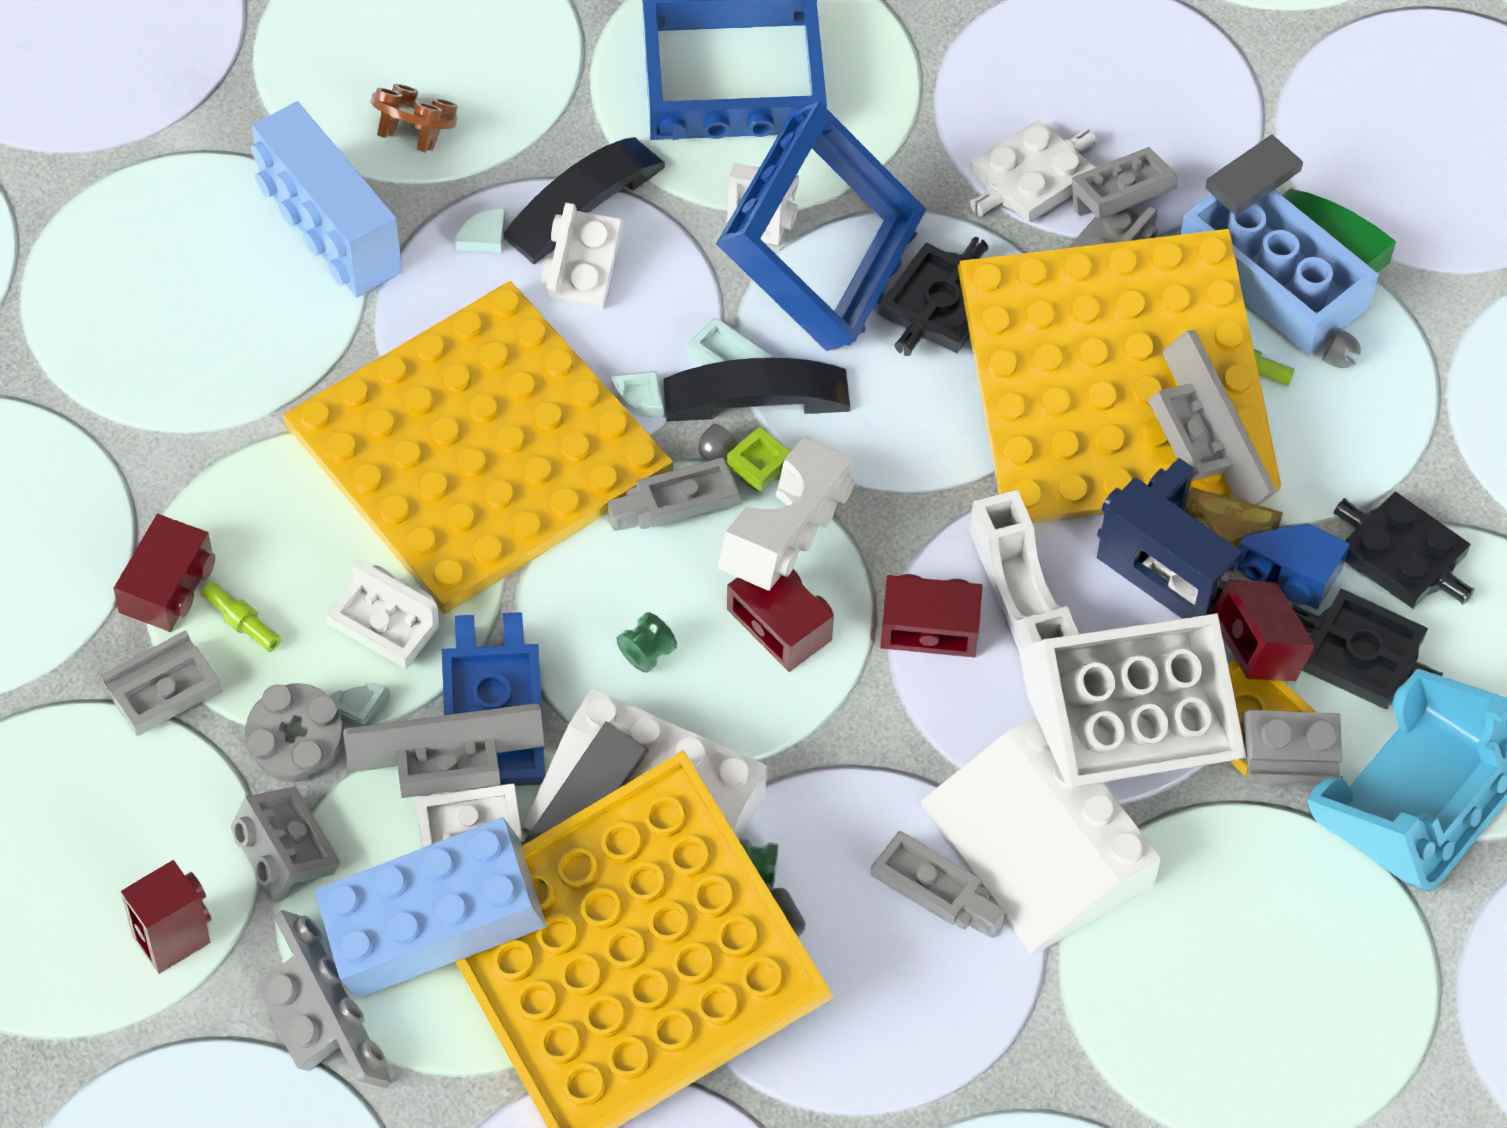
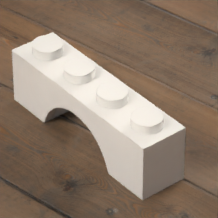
(767, 541)
(1010, 558)

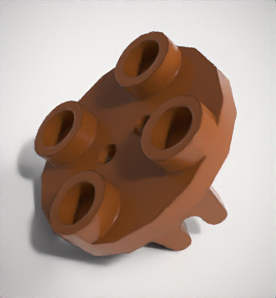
(405, 105)

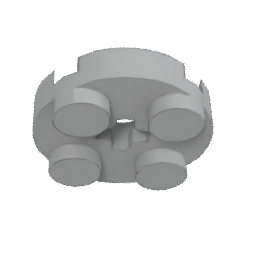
(282, 707)

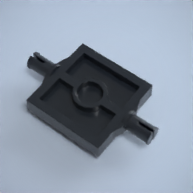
(931, 299)
(1405, 550)
(1363, 647)

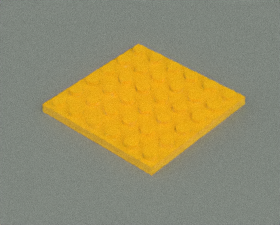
(1076, 351)
(476, 445)
(650, 959)

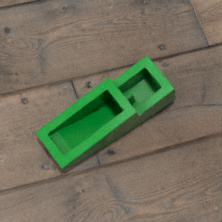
(1347, 227)

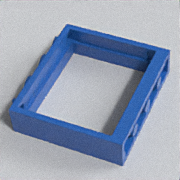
(726, 116)
(741, 240)

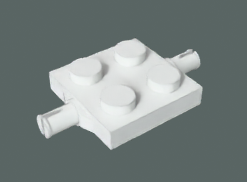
(1030, 170)

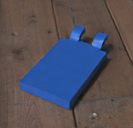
(492, 680)

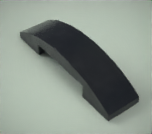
(586, 186)
(755, 383)

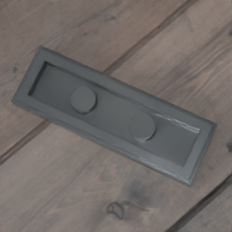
(600, 771)

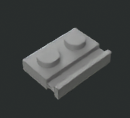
(161, 683)
(1291, 747)

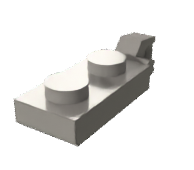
(676, 496)
(937, 885)

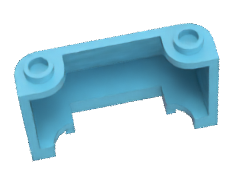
(1428, 785)

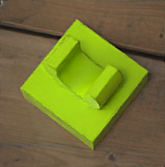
(758, 459)

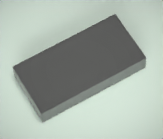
(1254, 174)

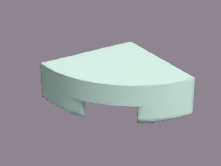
(482, 232)
(640, 393)
(361, 704)

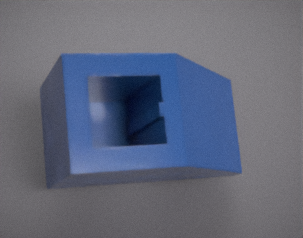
(1297, 558)

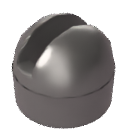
(1338, 349)
(716, 443)

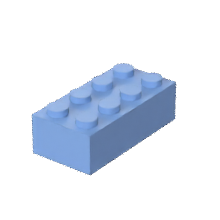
(326, 199)
(1290, 268)
(430, 908)

